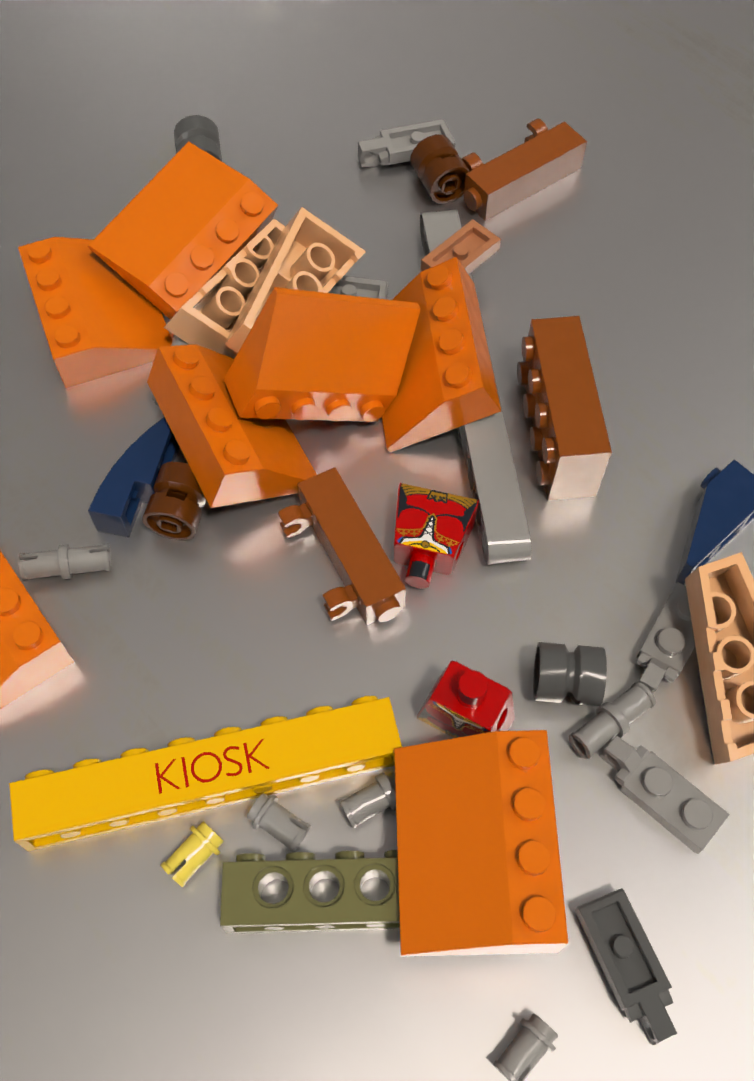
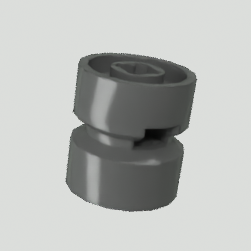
(200, 132)
(569, 674)

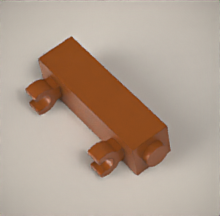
(523, 170)
(351, 546)

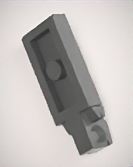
(629, 963)

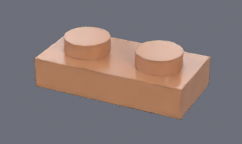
(470, 244)

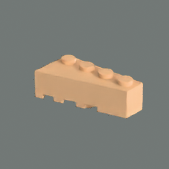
(304, 258)
(217, 305)
(723, 632)

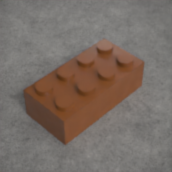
(563, 409)

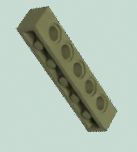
(247, 913)

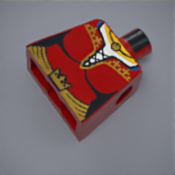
(431, 532)
(467, 703)

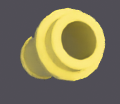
(195, 851)

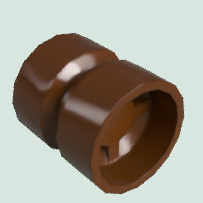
(439, 168)
(176, 503)

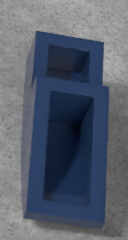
(132, 480)

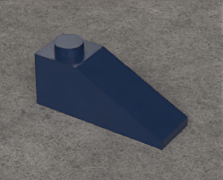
(719, 515)

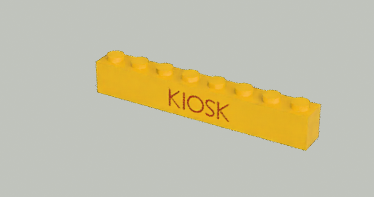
(202, 773)

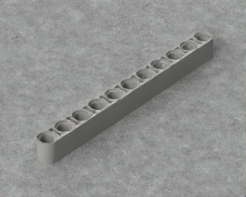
(486, 448)

